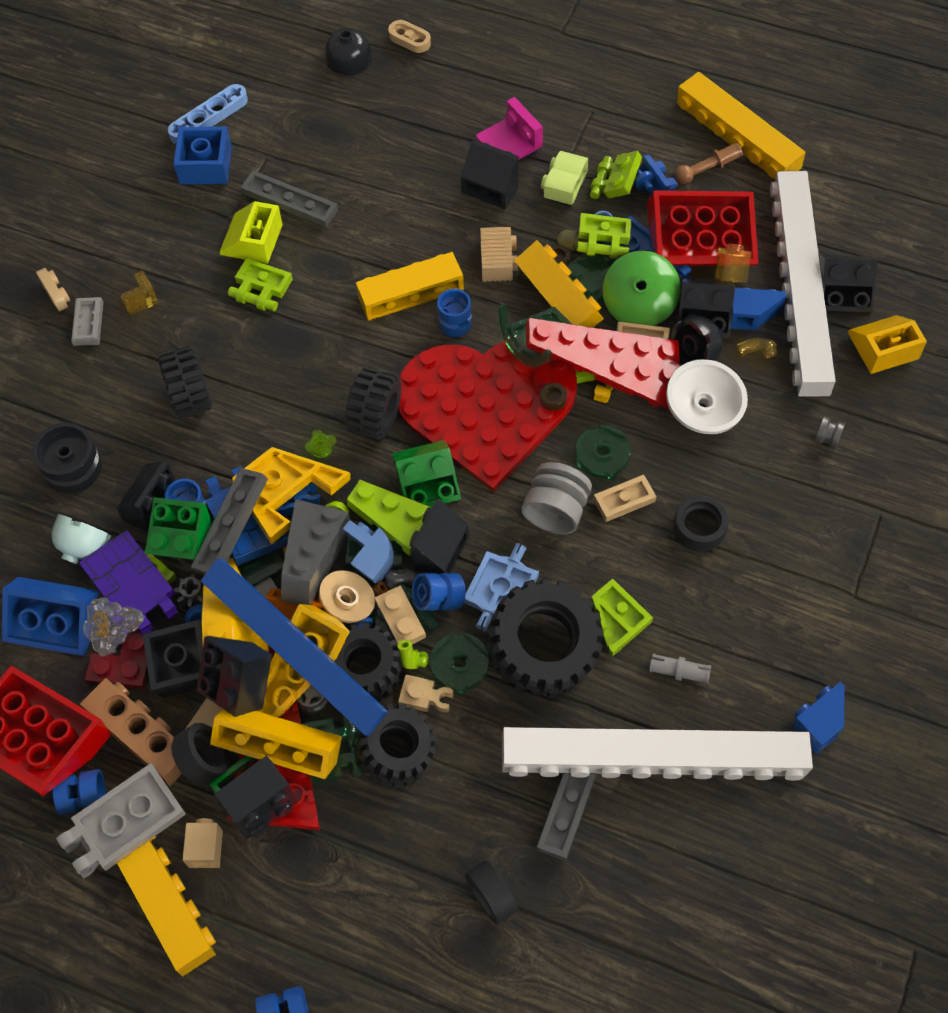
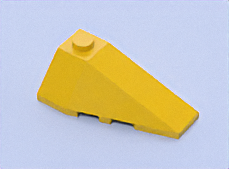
(222, 622)
(284, 682)

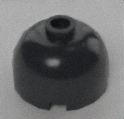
(348, 51)
(698, 339)

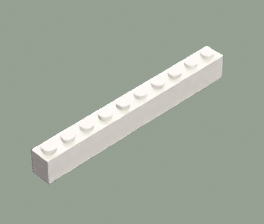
(802, 284)
(656, 752)

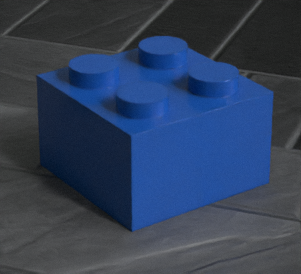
(203, 155)

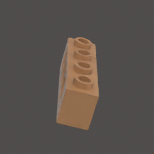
(106, 700)

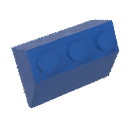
(46, 615)

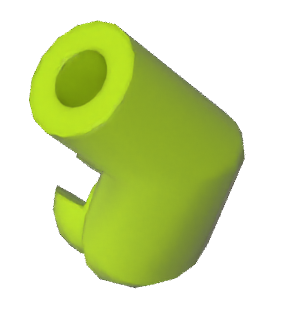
(411, 658)

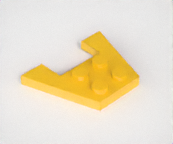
(286, 477)

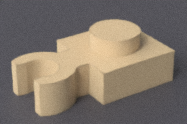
(421, 693)

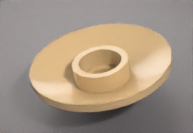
(350, 588)

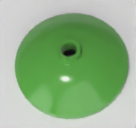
(641, 306)

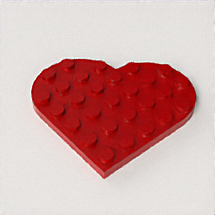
(482, 406)

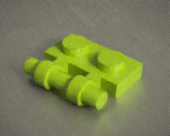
(620, 175)
(604, 229)
(263, 278)

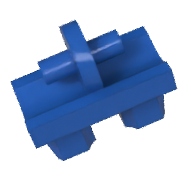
(652, 177)

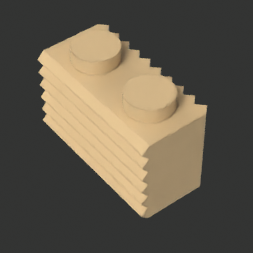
(497, 254)

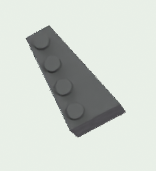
(311, 550)

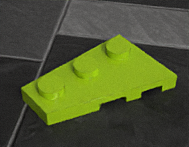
(388, 511)

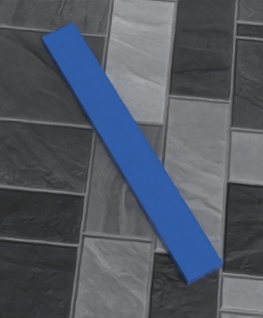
(294, 647)

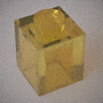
(733, 264)

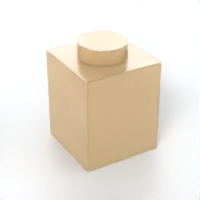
(202, 844)

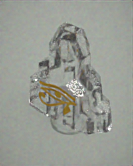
(110, 624)

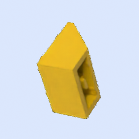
(888, 342)

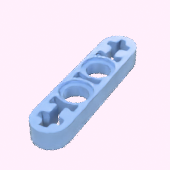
(230, 98)

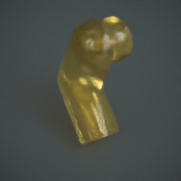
(757, 344)

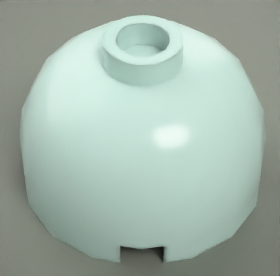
(76, 538)

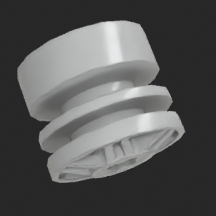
(556, 498)

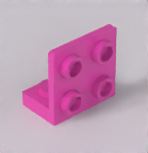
(517, 133)

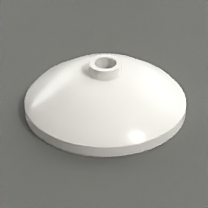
(707, 384)

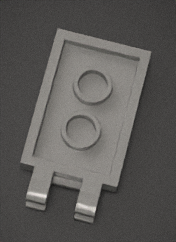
(121, 821)

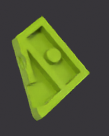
(620, 616)

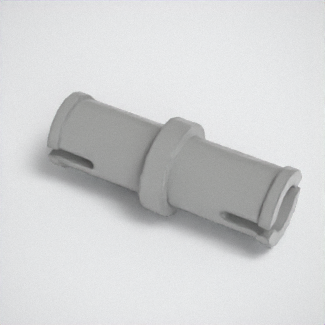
(680, 668)

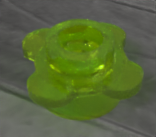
(323, 450)

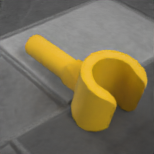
(602, 393)

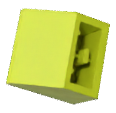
(253, 232)

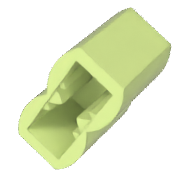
(565, 177)

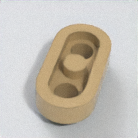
(409, 36)
(49, 281)

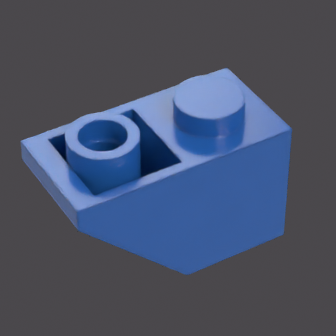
(755, 307)
(822, 719)

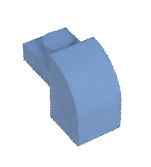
(377, 552)

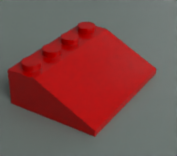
(695, 224)
(44, 733)

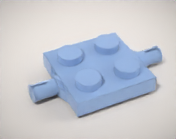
(495, 580)

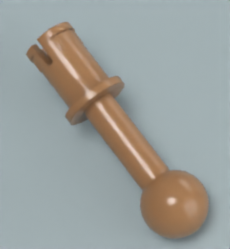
(685, 174)

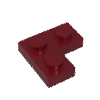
(128, 668)

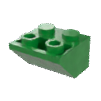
(427, 473)
(177, 528)

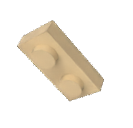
(624, 498)
(400, 616)

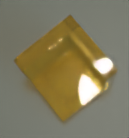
(141, 296)

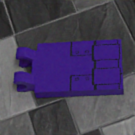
(130, 578)

